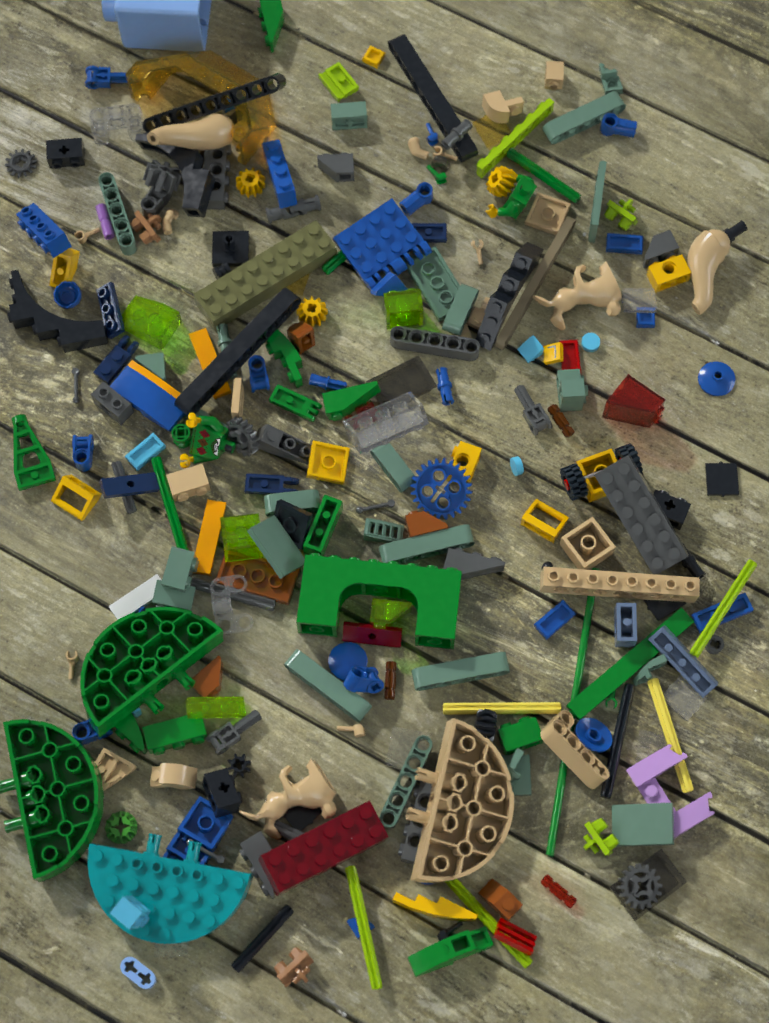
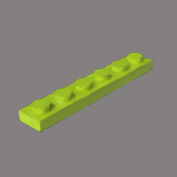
(519, 133)

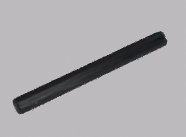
(618, 738)

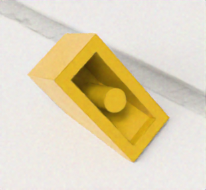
(64, 267)

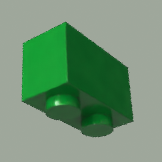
(519, 735)

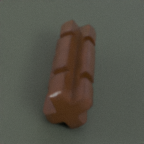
(561, 421)
(390, 680)

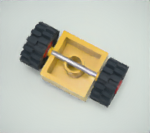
(580, 478)

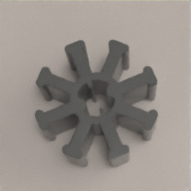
(162, 176)

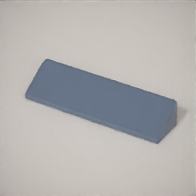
(683, 661)

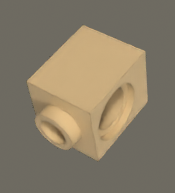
(554, 75)

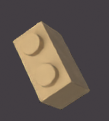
(188, 483)

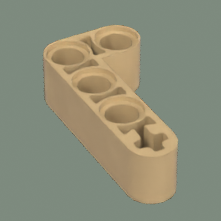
(572, 751)

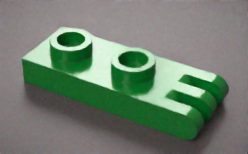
(295, 403)

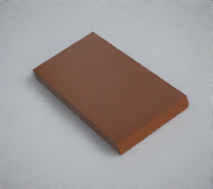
(261, 580)

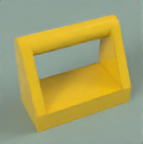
(81, 488)
(540, 527)

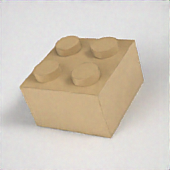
(587, 545)

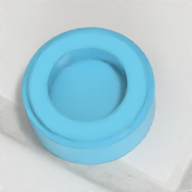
(590, 342)
(516, 466)

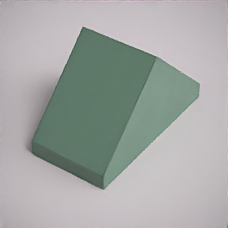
(154, 363)

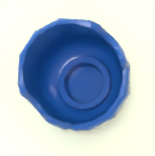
(67, 295)

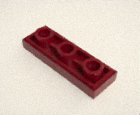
(368, 634)

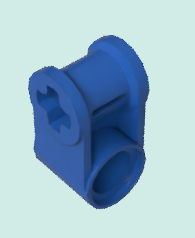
(258, 376)
(83, 448)
(363, 680)
(91, 734)

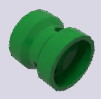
(181, 440)

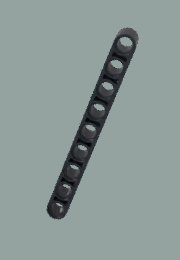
(430, 95)
(220, 101)
(238, 352)

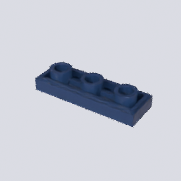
(110, 310)
(138, 484)

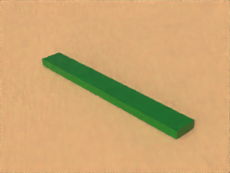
(625, 668)

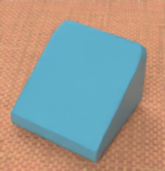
(531, 349)

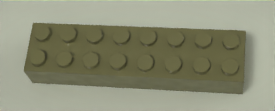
(265, 275)

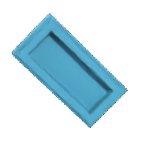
(145, 451)

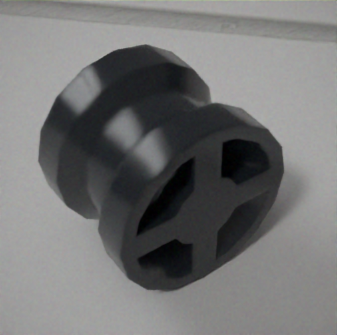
(221, 270)

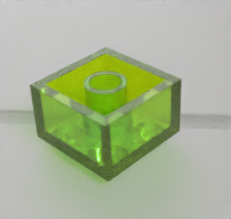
(403, 308)
(236, 540)

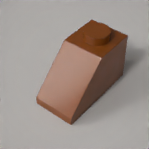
(301, 336)
(423, 523)
(209, 679)
(500, 899)

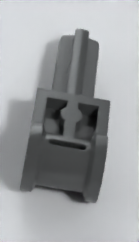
(533, 414)
(230, 734)

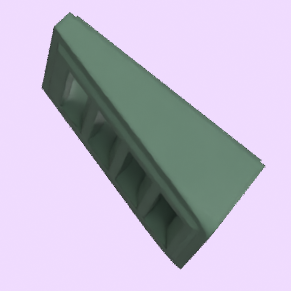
(384, 525)

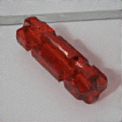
(557, 890)

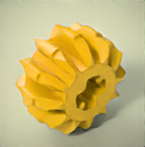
(501, 181)
(250, 182)
(319, 311)

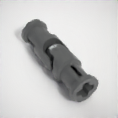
(302, 207)

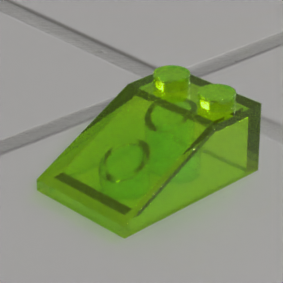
(151, 321)

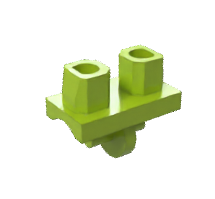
(627, 218)
(606, 844)

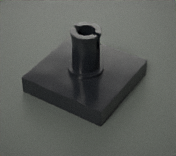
(230, 247)
(294, 521)

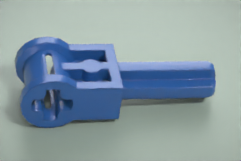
(103, 77)

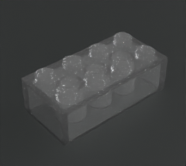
(385, 422)

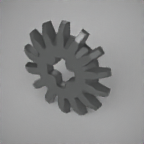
(15, 160)

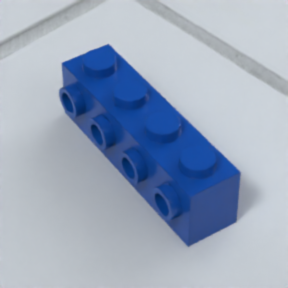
(43, 230)

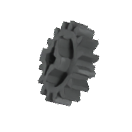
(243, 435)
(648, 886)

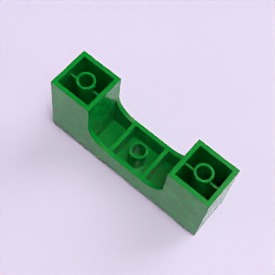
(332, 580)

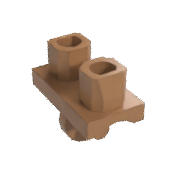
(149, 234)
(296, 969)

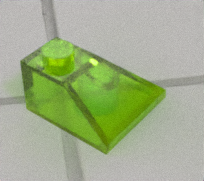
(388, 612)

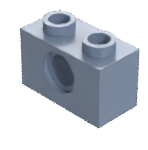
(625, 625)

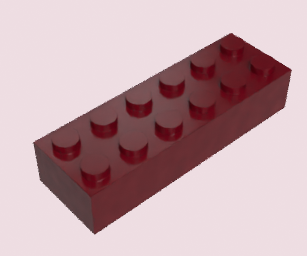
(323, 848)

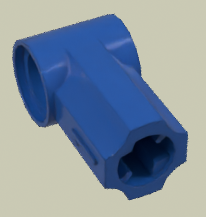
(617, 126)
(416, 199)

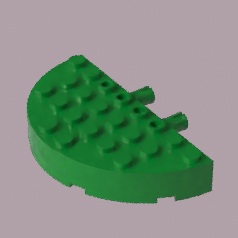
(139, 659)
(56, 795)

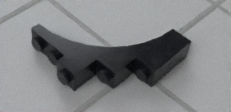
(197, 180)
(501, 301)
(70, 334)

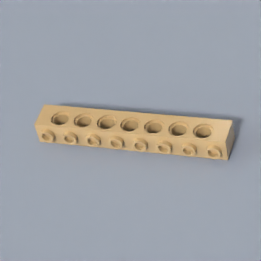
(619, 584)

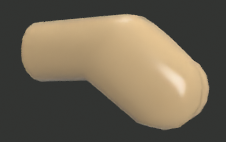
(416, 150)
(170, 215)

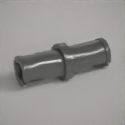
(456, 134)

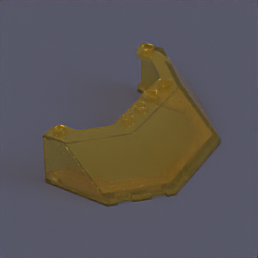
(254, 117)

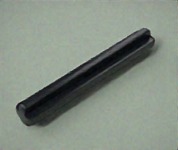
(262, 938)

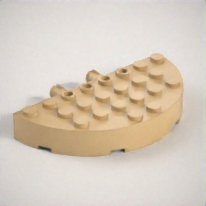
(466, 807)

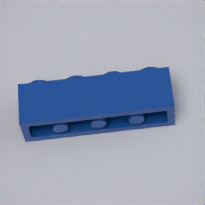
(279, 173)

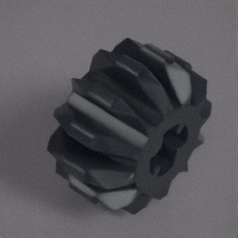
(486, 723)

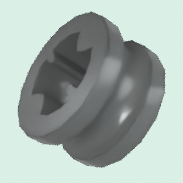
(712, 650)

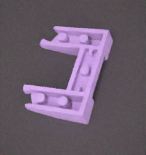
(644, 777)

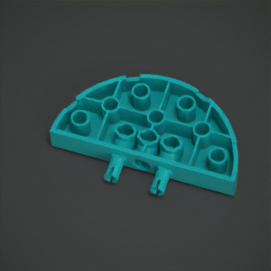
(183, 895)

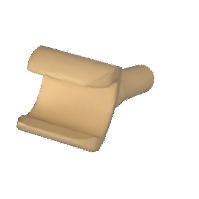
(438, 149)
(83, 240)
(478, 250)
(72, 661)
(359, 730)

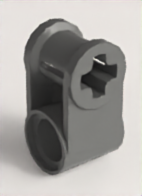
(156, 200)

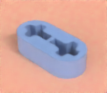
(141, 969)

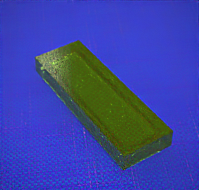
(215, 707)

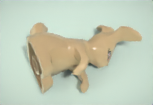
(597, 292)
(310, 792)

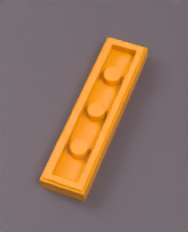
(206, 354)
(209, 536)

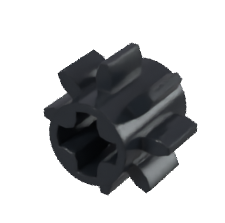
(233, 763)

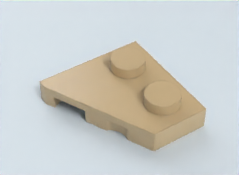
(112, 768)

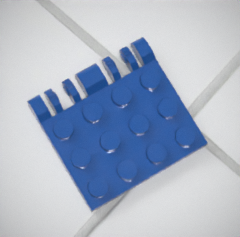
(381, 242)

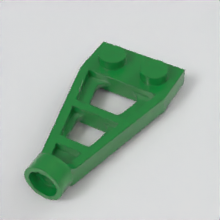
(36, 474)

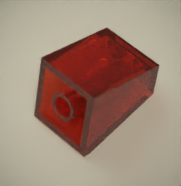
(634, 404)

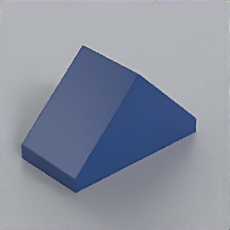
(388, 283)

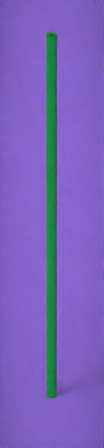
(575, 691)

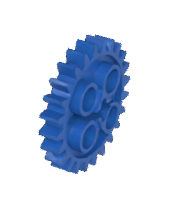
(454, 498)

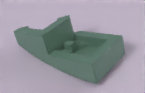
(610, 80)
(645, 675)
(514, 762)

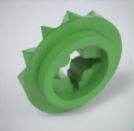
(128, 832)

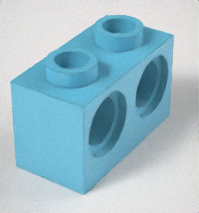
(131, 912)

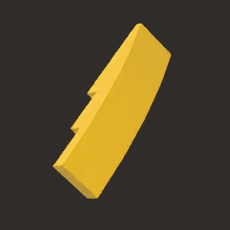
(442, 909)

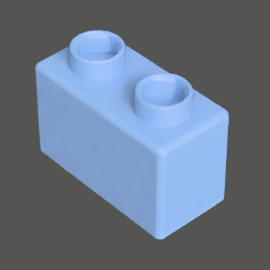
(160, 23)

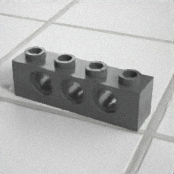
(221, 165)
(411, 831)

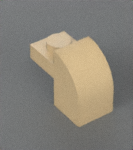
(500, 110)
(173, 776)

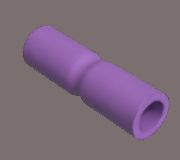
(104, 218)

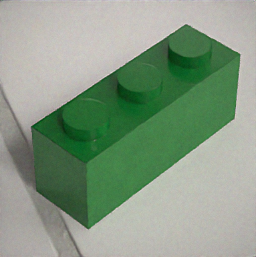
(323, 526)
(174, 734)

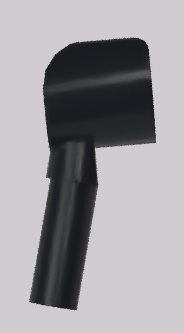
(445, 933)

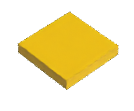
(328, 462)

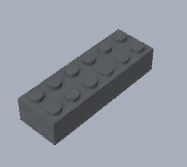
(641, 514)

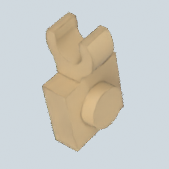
(477, 315)

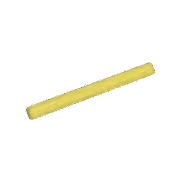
(503, 708)
(669, 733)

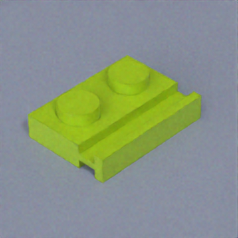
(338, 82)

